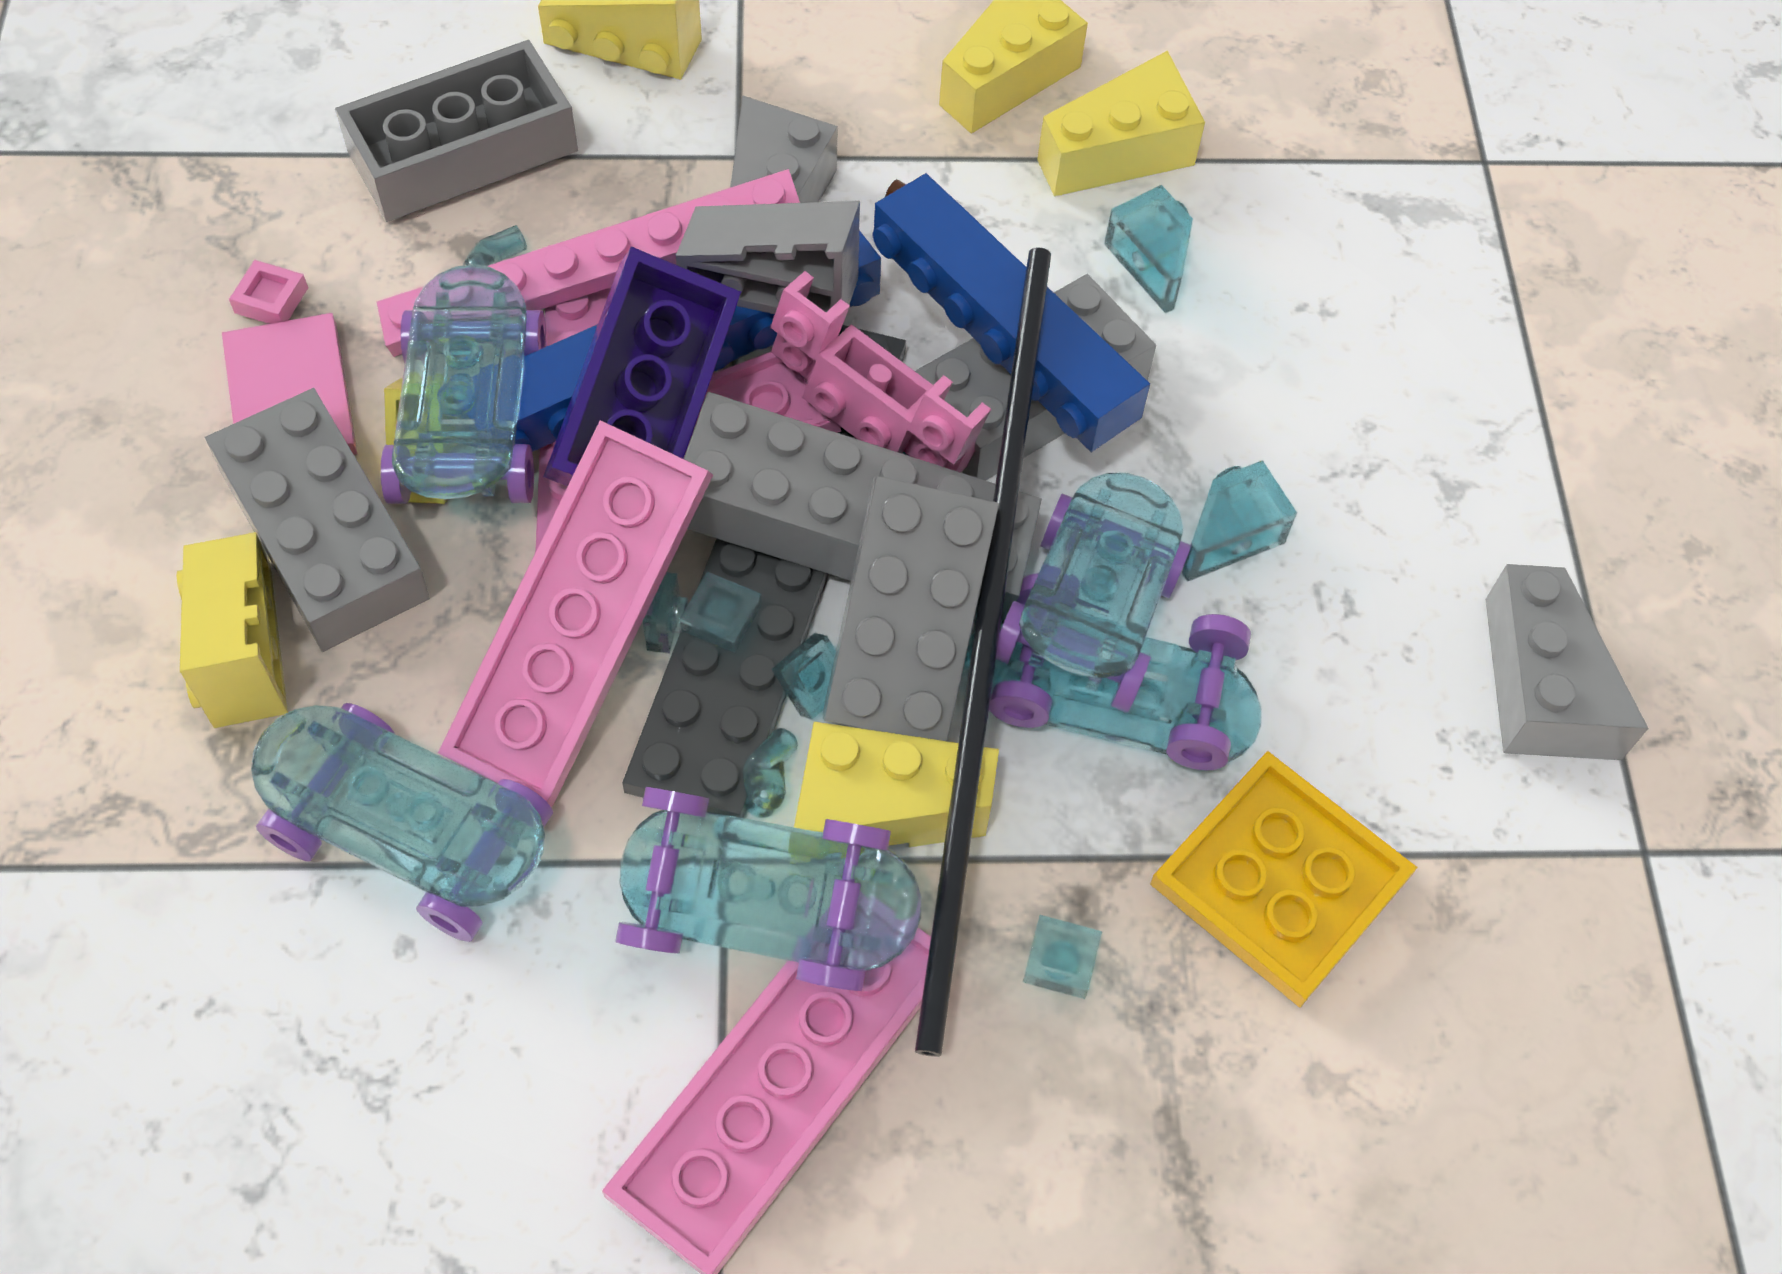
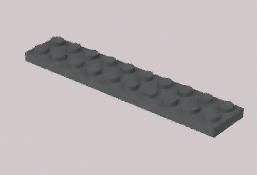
(725, 703)

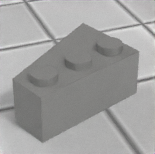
(780, 140)
(1554, 671)

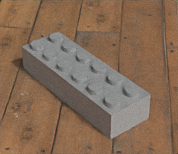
(808, 489)

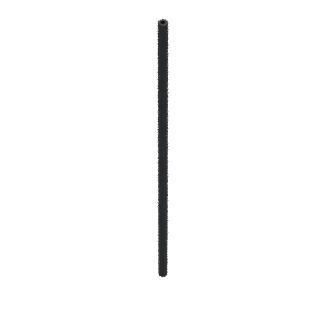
(982, 665)

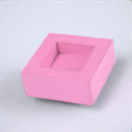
(268, 293)

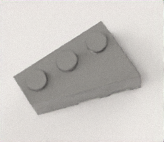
(770, 245)

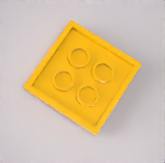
(1283, 877)

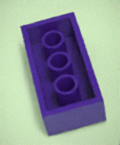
(647, 359)

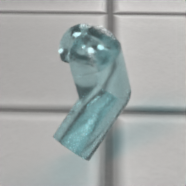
(497, 247)
(765, 773)

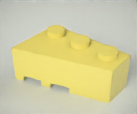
(634, 33)
(1010, 58)
(1122, 130)
(230, 631)
(887, 783)

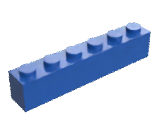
(981, 290)

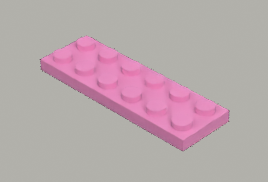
(576, 612)
(762, 1106)

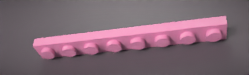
(592, 260)

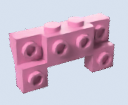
(868, 386)

